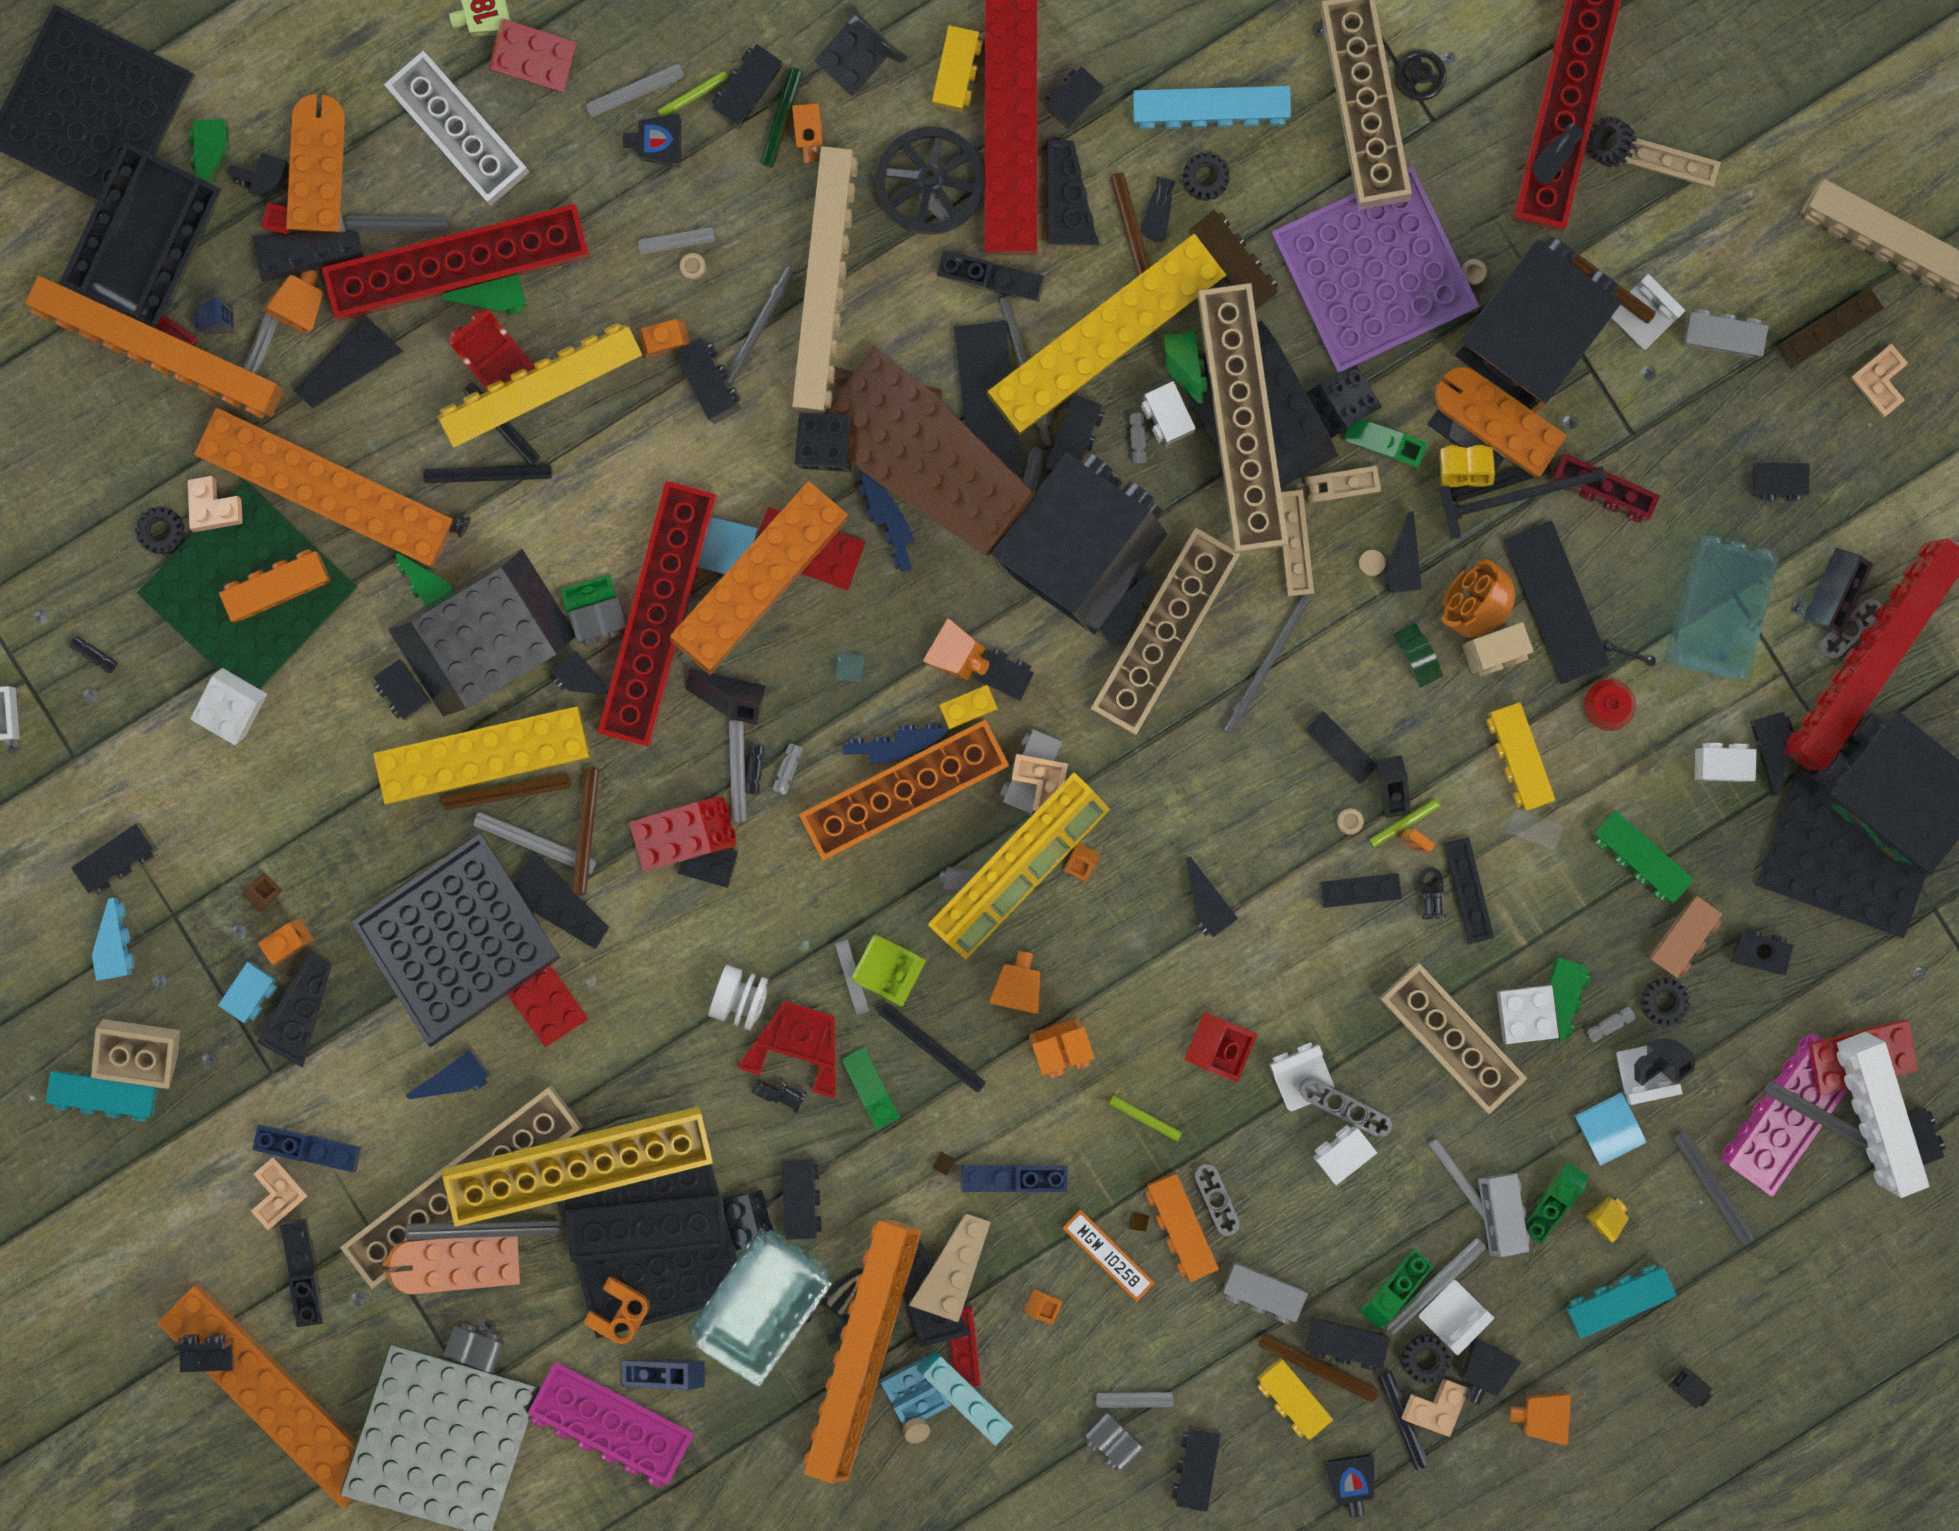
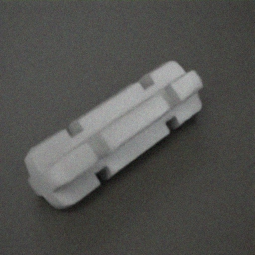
(937, 209)
(1138, 438)
(787, 768)
(1611, 1024)

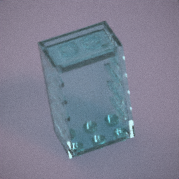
(1721, 608)
(760, 1306)

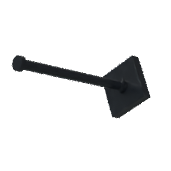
(1455, 511)

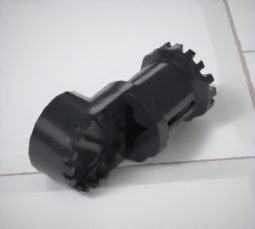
(1432, 895)
(785, 1094)

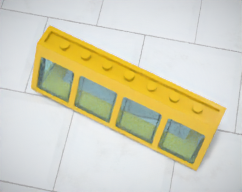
(1019, 866)

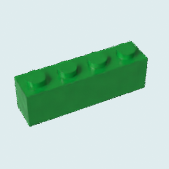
(1643, 857)

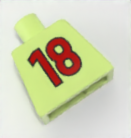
(481, 16)

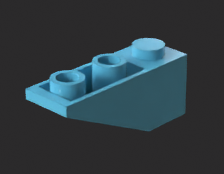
(110, 949)

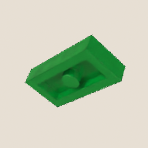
(588, 593)

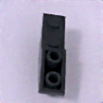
(990, 276)
(303, 1272)

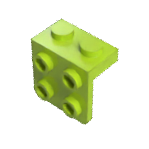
(888, 970)

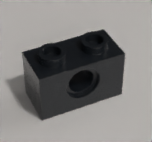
(1746, 952)

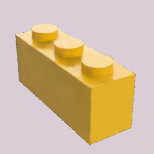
(957, 69)
(1293, 1399)

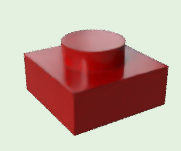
(275, 219)

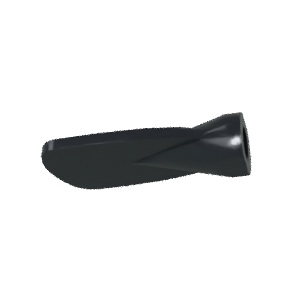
(1556, 154)
(1159, 210)

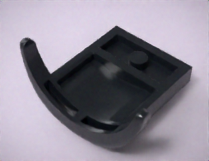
(856, 53)

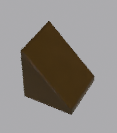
(943, 1163)
(1138, 1222)

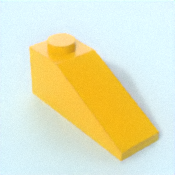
(1608, 1218)

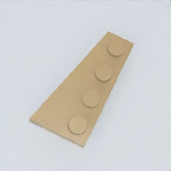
(950, 1278)

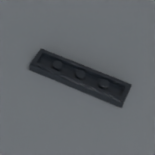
(1468, 890)

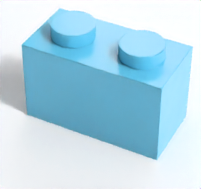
(248, 992)

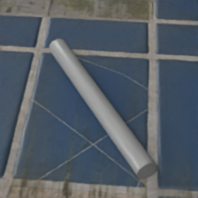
(1457, 1175)

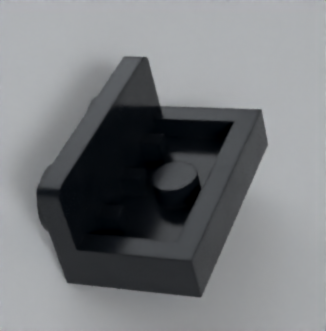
(746, 1217)

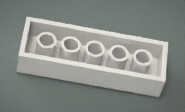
(456, 128)
(1882, 1114)

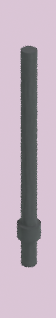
(777, 293)
(1043, 423)
(1241, 708)

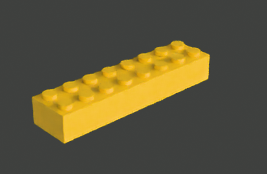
(538, 385)
(482, 755)

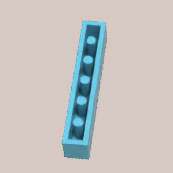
(1211, 106)

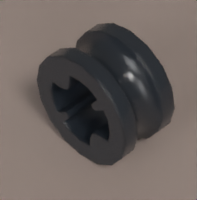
(460, 525)

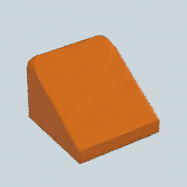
(1082, 862)
(1043, 1307)

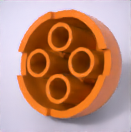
(1489, 609)

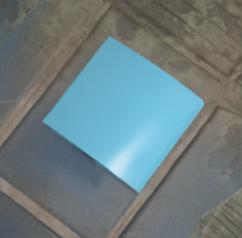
(725, 545)
(1610, 1129)
(912, 1393)

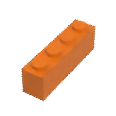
(275, 586)
(1182, 1225)

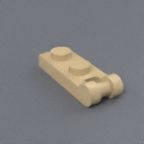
(1344, 484)

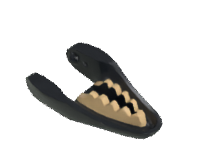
(838, 1301)

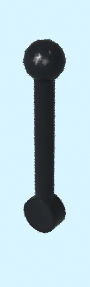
(1649, 661)

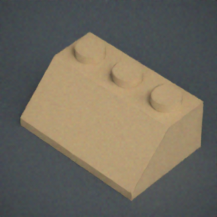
(135, 1053)

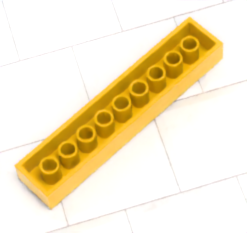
(1105, 335)
(576, 1166)

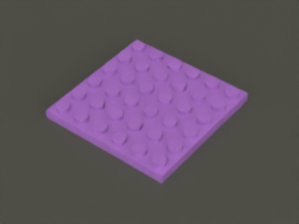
(1374, 274)

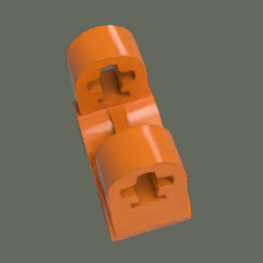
(624, 1315)

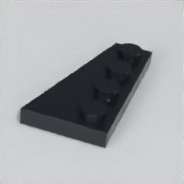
(1066, 198)
(299, 253)
(349, 361)
(554, 901)
(294, 1018)
(929, 1327)

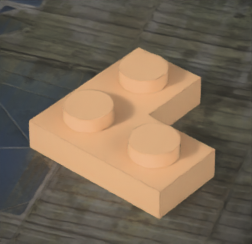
(1875, 383)
(209, 512)
(1044, 773)
(283, 1190)
(1440, 1414)

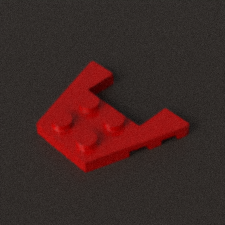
(802, 1035)

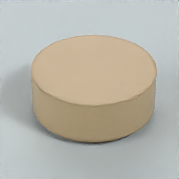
(692, 266)
(1474, 271)
(1371, 563)
(1350, 821)
(916, 1430)

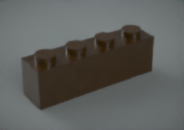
(1233, 258)
(1830, 327)

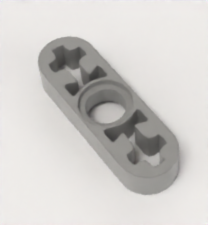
(1841, 647)
(849, 966)
(1230, 1214)

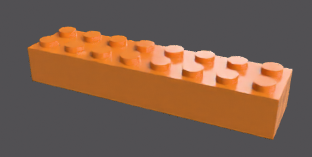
(759, 578)
(904, 790)

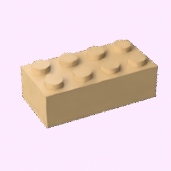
(1498, 649)

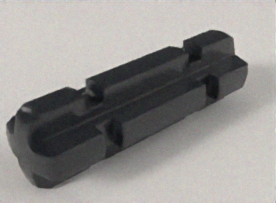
(93, 654)
(754, 769)

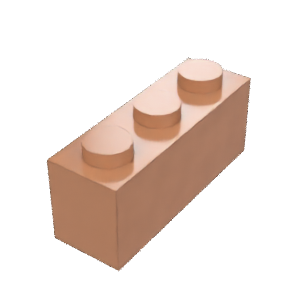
(1686, 937)

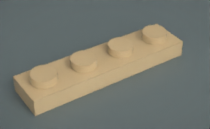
(1674, 163)
(1297, 552)

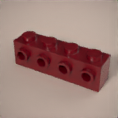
(1614, 493)

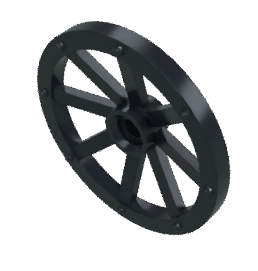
(933, 185)

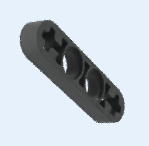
(1345, 1107)

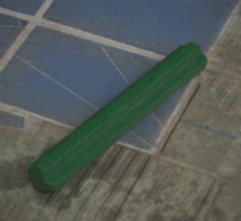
(781, 117)

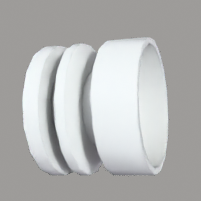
(738, 997)

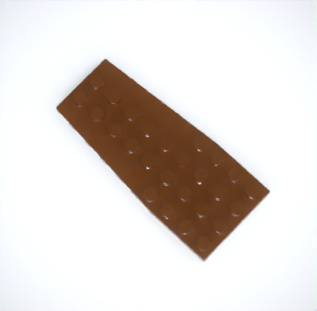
(927, 454)

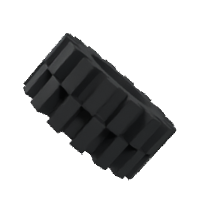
(1620, 149)
(1206, 160)
(144, 530)
(1649, 1004)
(1440, 1366)

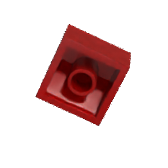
(1220, 1047)

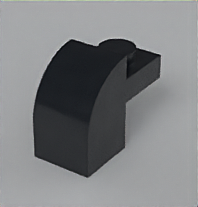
(267, 178)
(1666, 1057)

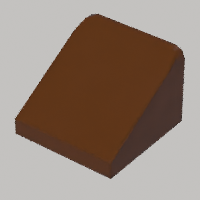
(262, 892)

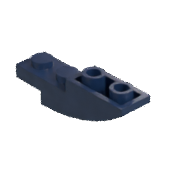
(885, 511)
(906, 743)
(306, 1148)
(1013, 1178)

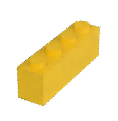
(1521, 757)

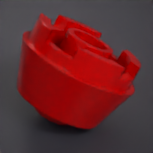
(1610, 704)

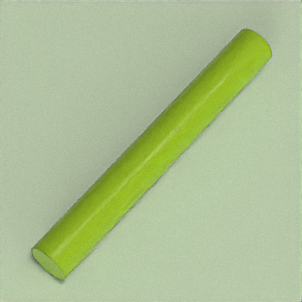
(693, 94)
(1404, 823)
(1145, 1118)

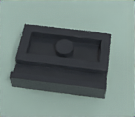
(711, 867)

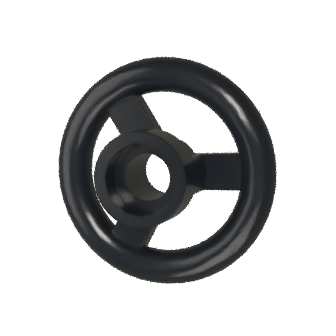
(1416, 55)

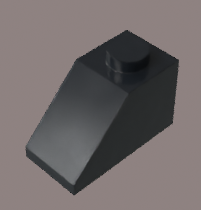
(578, 676)
(1393, 786)
(1691, 1388)

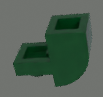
(1418, 655)

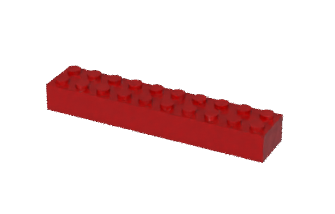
(1567, 97)
(1010, 127)
(455, 262)
(656, 613)
(1876, 655)

